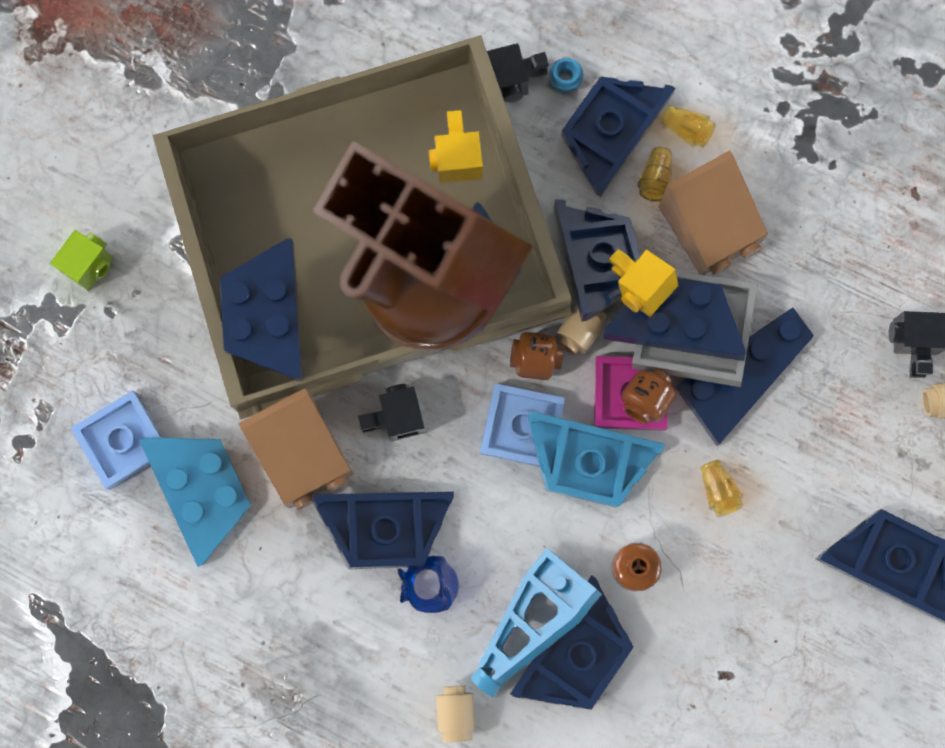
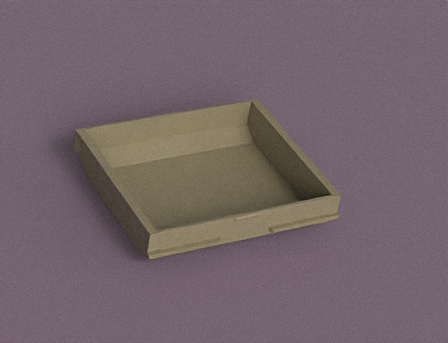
(261, 169)

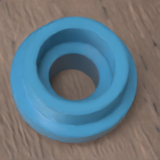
(566, 65)

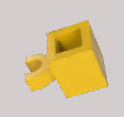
(457, 154)
(644, 282)

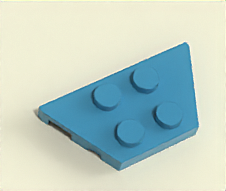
(589, 459)
(199, 489)

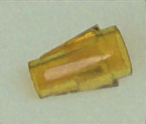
(689, 125)
(656, 174)
(720, 489)

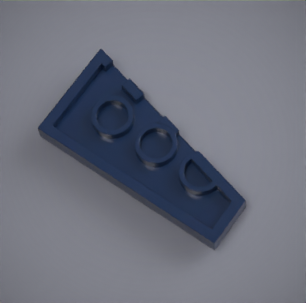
(767, 356)

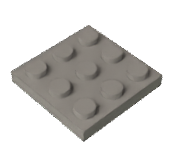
(741, 300)

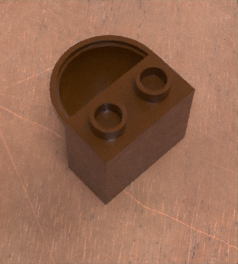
(422, 258)

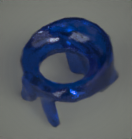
(448, 586)

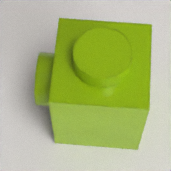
(83, 259)

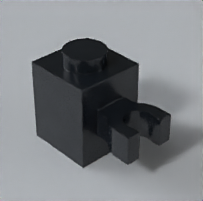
(513, 70)
(918, 335)
(400, 414)

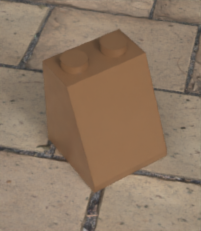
(714, 215)
(297, 449)

